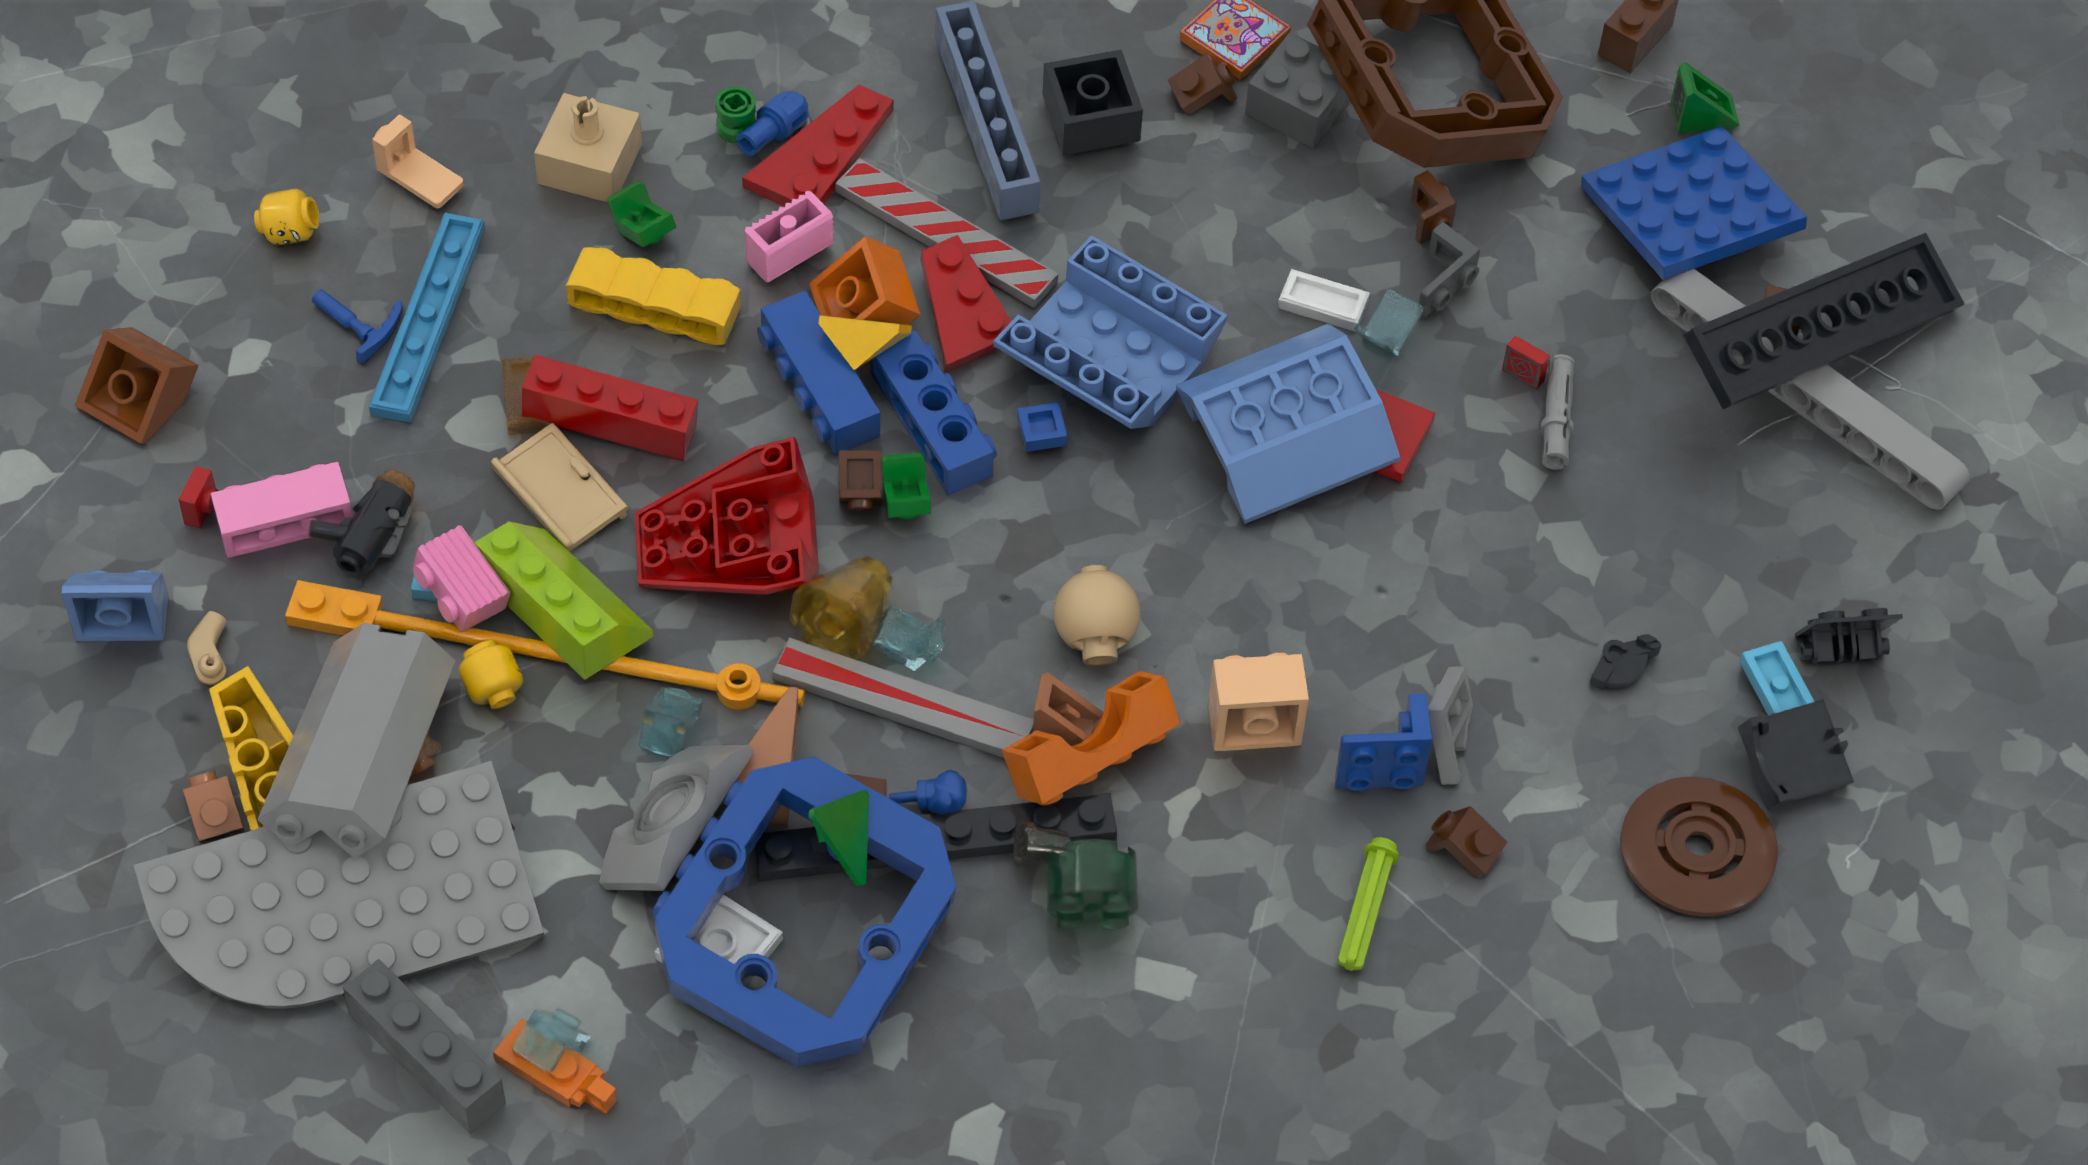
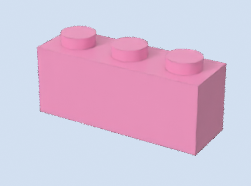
(280, 508)

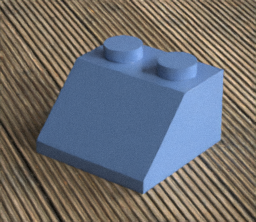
(116, 606)

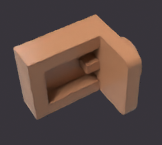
(211, 805)

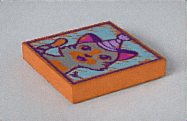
(1235, 34)

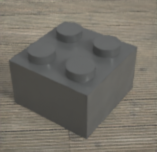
(1296, 92)

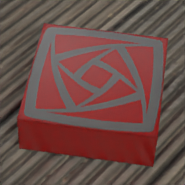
(1525, 362)

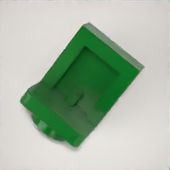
(639, 217)
(905, 485)

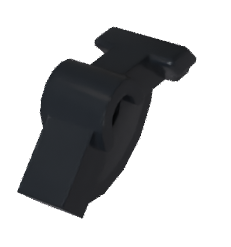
(1624, 662)

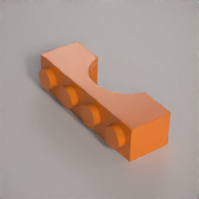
(1134, 716)

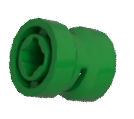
(734, 112)

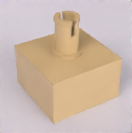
(588, 147)

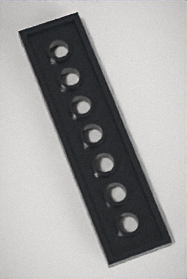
(1803, 307)

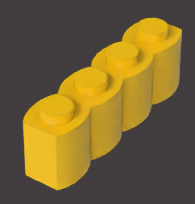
(655, 296)

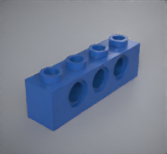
(915, 387)

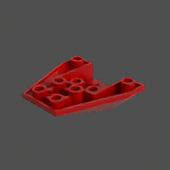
(733, 527)

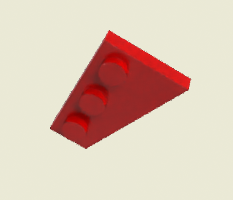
(962, 303)

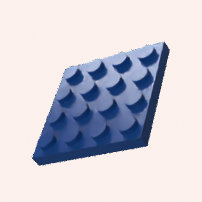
(1693, 202)

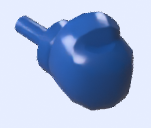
(938, 795)

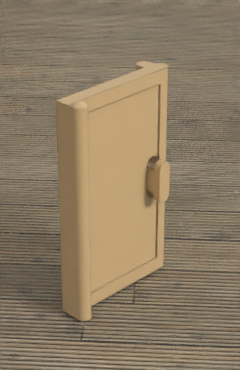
(549, 481)

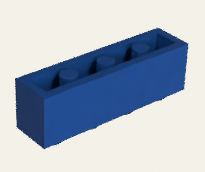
(819, 373)

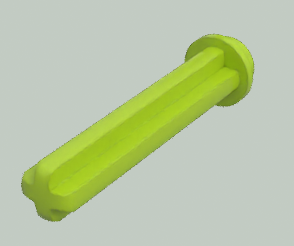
(1380, 857)

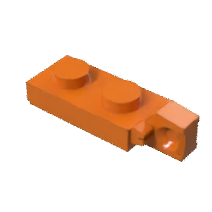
(570, 1082)

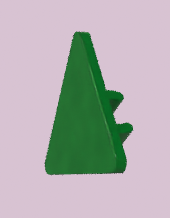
(845, 830)

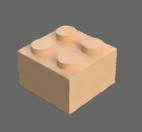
(1257, 702)

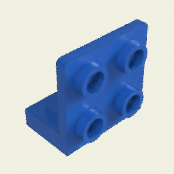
(1388, 757)

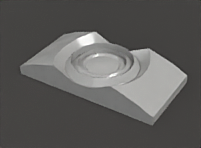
(671, 816)

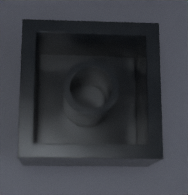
(1092, 102)

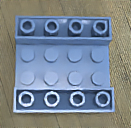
(1116, 335)
(1292, 421)

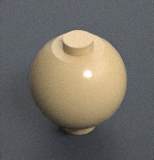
(1096, 614)

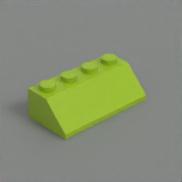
(562, 598)

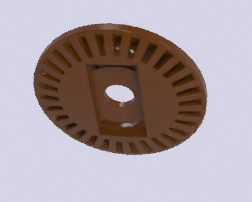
(1679, 878)

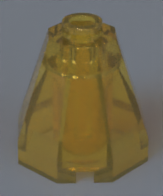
(843, 607)

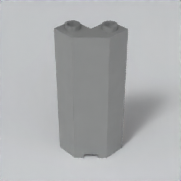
(358, 739)

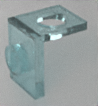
(1392, 322)

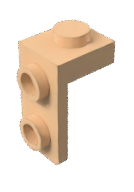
(410, 167)

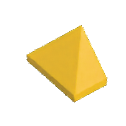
(862, 339)

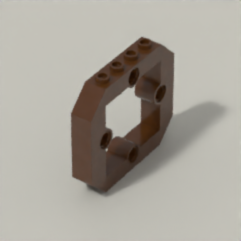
(1456, 135)

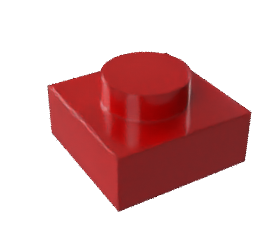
(196, 497)

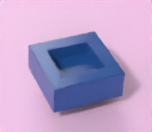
(1042, 426)

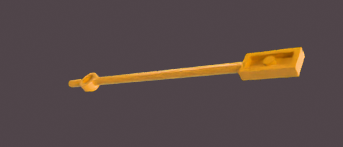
(342, 610)

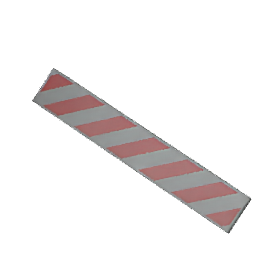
(934, 223)

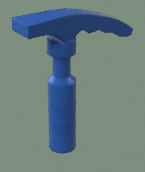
(373, 338)

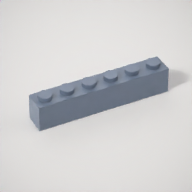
(987, 110)

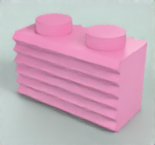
(788, 236)
(460, 579)

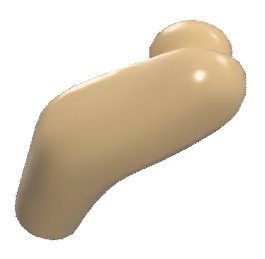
(202, 649)

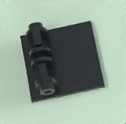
(1861, 636)

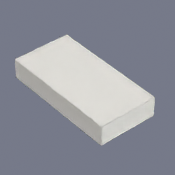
(1323, 300)

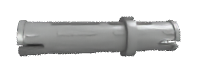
(1557, 425)

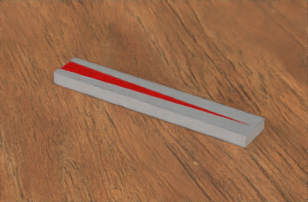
(900, 698)

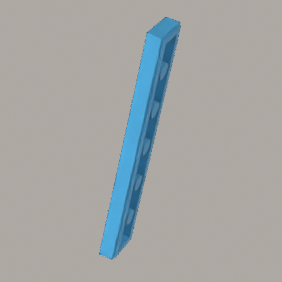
(427, 318)

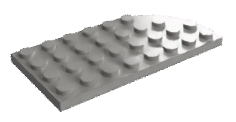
(309, 918)

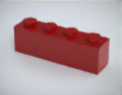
(609, 407)

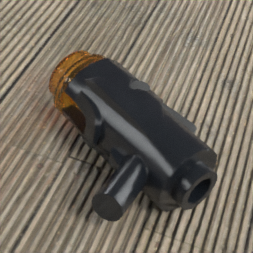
(374, 527)

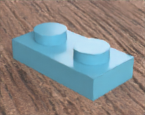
(1775, 678)

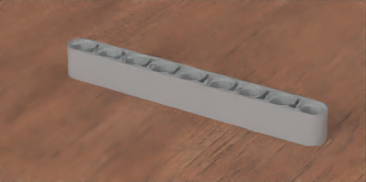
(1832, 403)

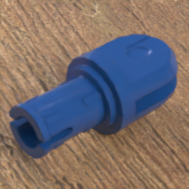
(774, 122)

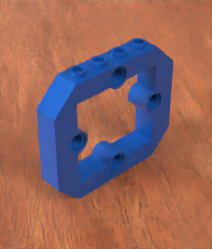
(767, 1013)

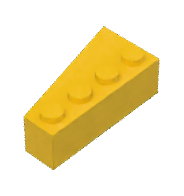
(253, 736)

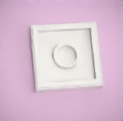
(736, 932)

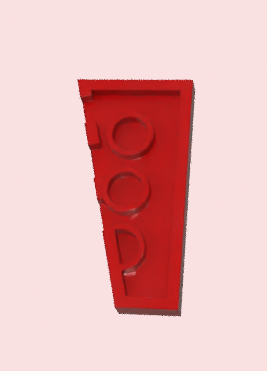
(822, 149)

